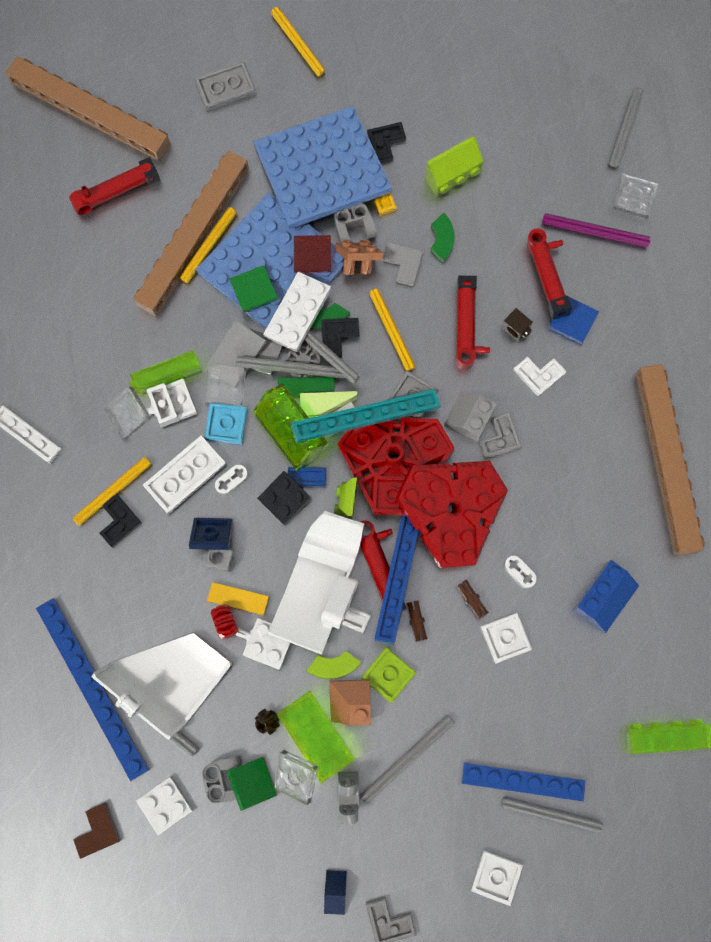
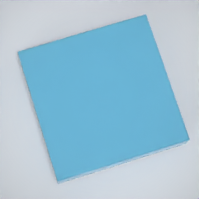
(226, 423)

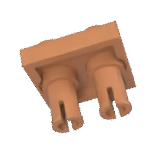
(362, 251)

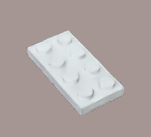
(297, 311)
(184, 474)

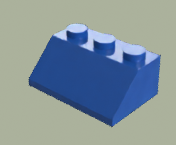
(607, 596)

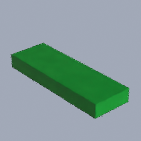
(307, 385)

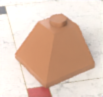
(350, 702)

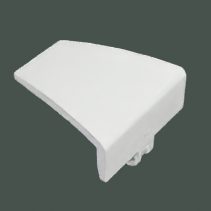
(165, 681)

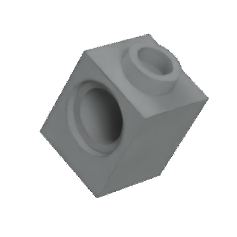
(225, 564)

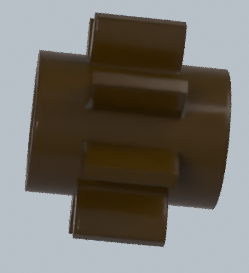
(267, 721)

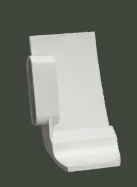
(320, 583)

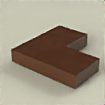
(102, 833)

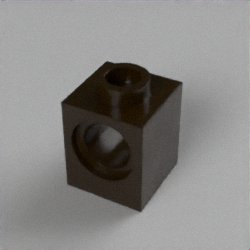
(517, 324)

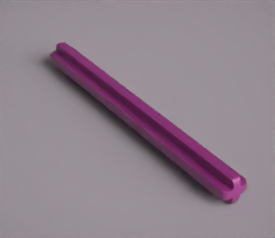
(596, 230)

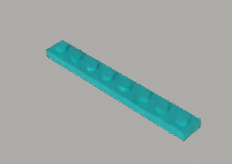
(365, 415)

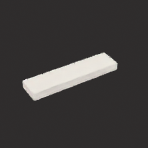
(28, 435)

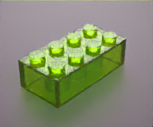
(276, 413)
(316, 736)

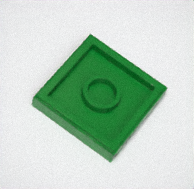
(253, 289)
(251, 783)

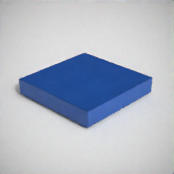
(577, 323)

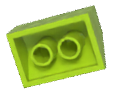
(454, 166)

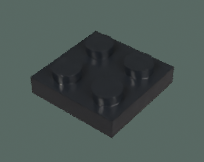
(284, 498)

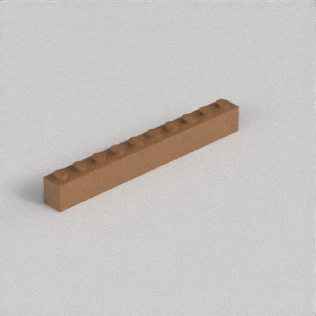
(88, 108)
(191, 233)
(669, 460)

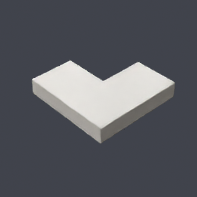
(538, 379)

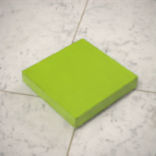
(388, 675)

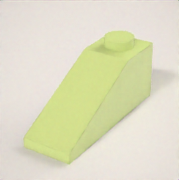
(325, 402)

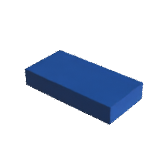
(309, 476)

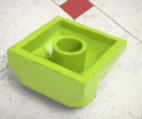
(347, 498)

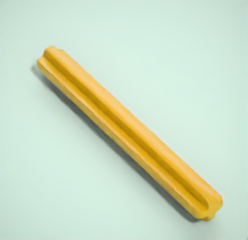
(297, 40)
(208, 244)
(392, 329)
(111, 491)

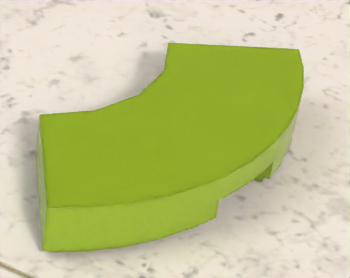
(333, 667)

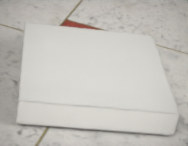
(506, 638)
(496, 877)

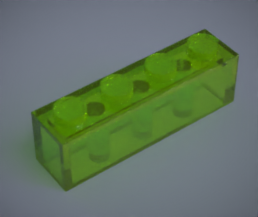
(668, 738)

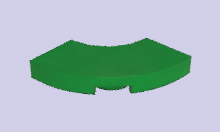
(444, 237)
(333, 312)

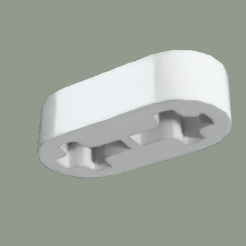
(234, 482)
(523, 568)

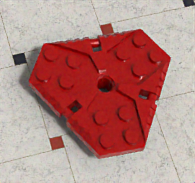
(370, 448)
(474, 495)

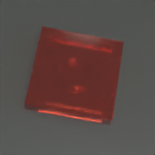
(312, 254)

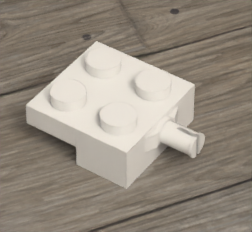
(170, 402)
(264, 647)

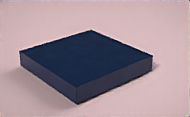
(211, 533)

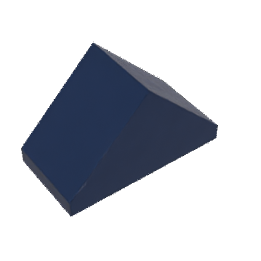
(335, 892)

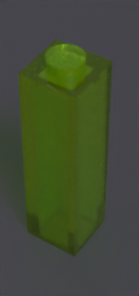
(166, 372)

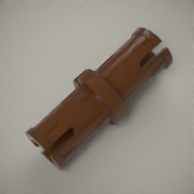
(472, 599)
(417, 621)

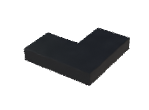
(384, 136)
(336, 329)
(124, 521)

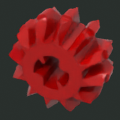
(224, 621)

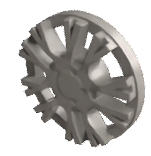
(304, 358)

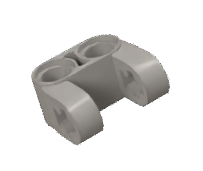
(354, 221)
(219, 781)
(348, 797)

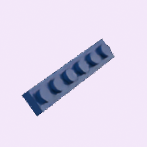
(523, 782)

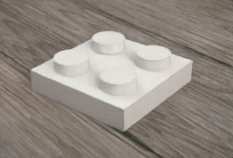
(164, 805)

